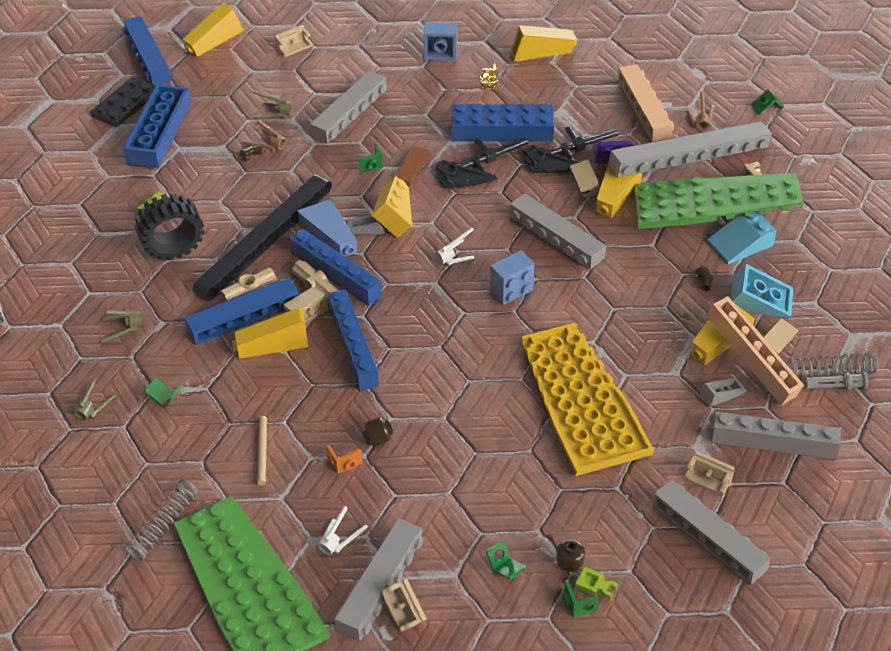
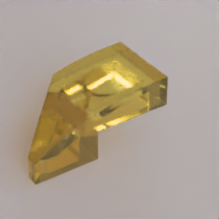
(489, 77)

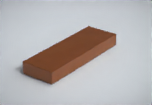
(413, 164)

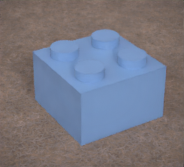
(440, 41)
(512, 277)

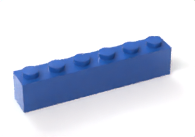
(146, 51)
(336, 267)
(240, 311)
(353, 340)

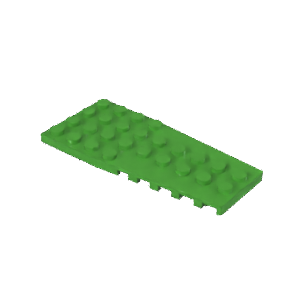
(707, 198)
(247, 583)

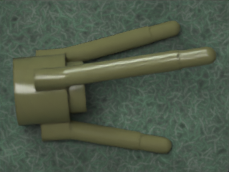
(282, 106)
(132, 319)
(85, 407)

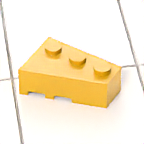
(394, 207)

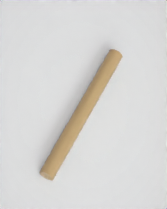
(262, 439)

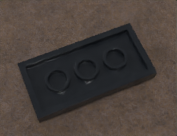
(123, 102)

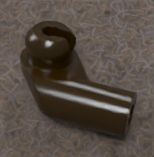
(253, 150)
(704, 272)

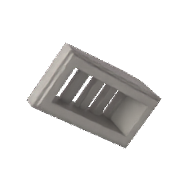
(366, 226)
(714, 392)

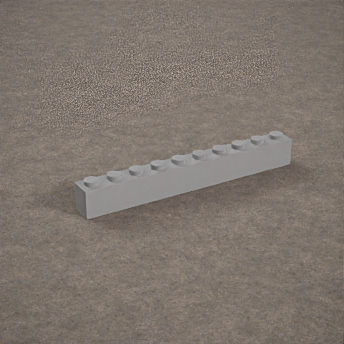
(689, 149)

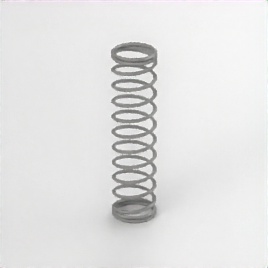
(870, 355)
(138, 547)

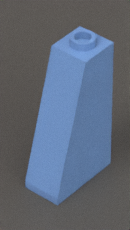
(328, 226)

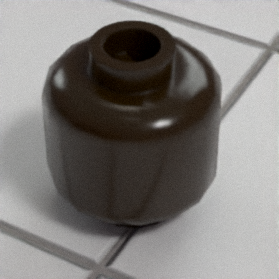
(377, 431)
(570, 555)

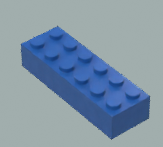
(502, 122)
(157, 126)

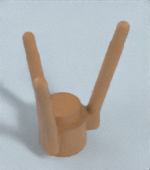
(702, 120)
(275, 139)

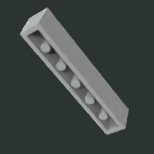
(348, 107)
(557, 231)
(776, 435)
(711, 532)
(383, 571)

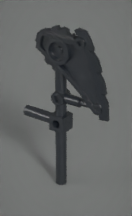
(548, 161)
(462, 176)

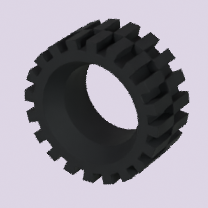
(175, 241)

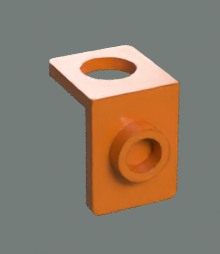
(345, 462)

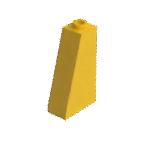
(213, 30)
(541, 42)
(615, 192)
(272, 335)
(710, 342)

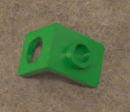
(764, 101)
(372, 162)
(161, 393)
(505, 565)
(576, 607)

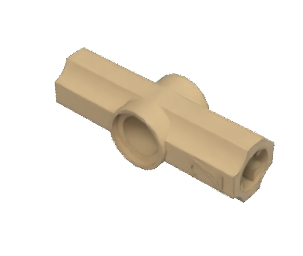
(313, 278)
(248, 283)

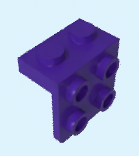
(603, 149)

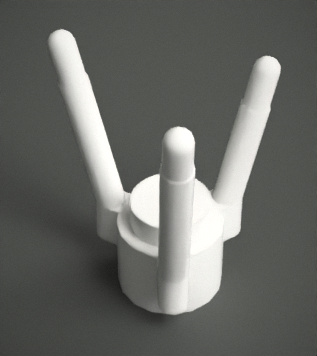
(446, 254)
(330, 541)

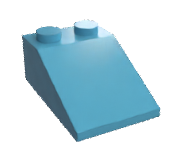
(743, 237)
(761, 293)

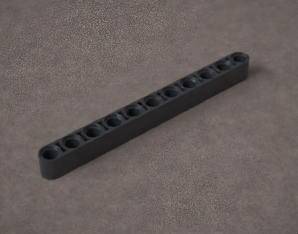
(260, 238)

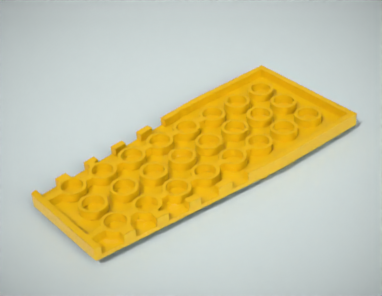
(582, 401)

